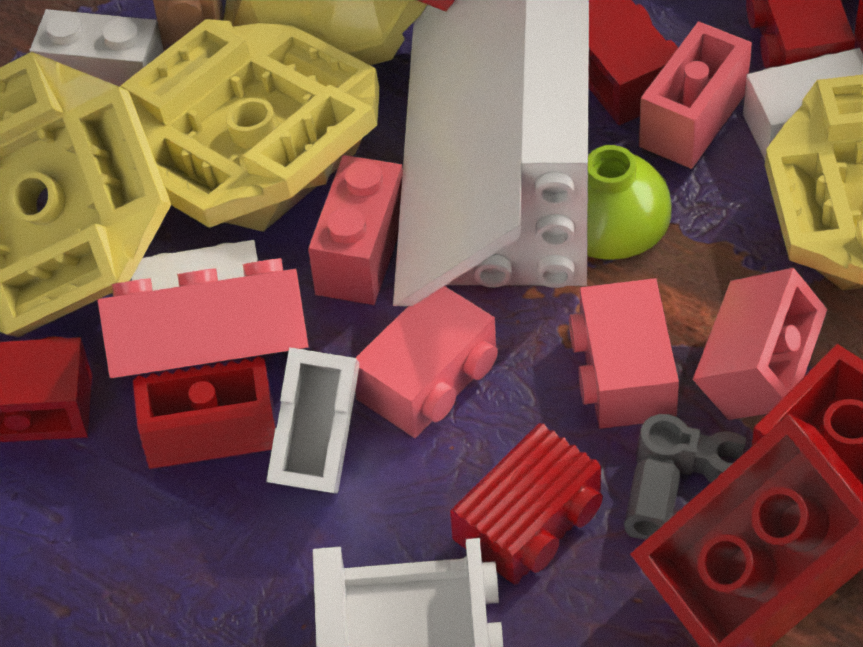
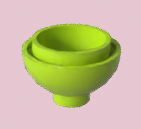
(626, 204)

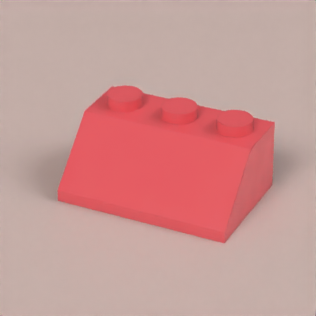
(202, 319)

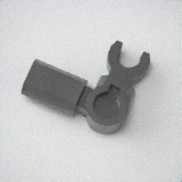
(662, 454)

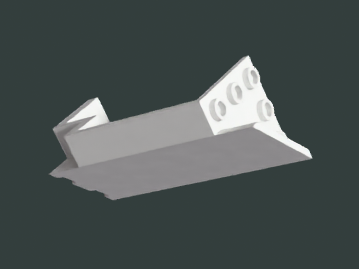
(495, 148)

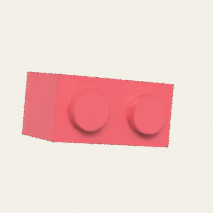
(694, 94)
(357, 230)
(760, 343)
(626, 353)
(426, 360)

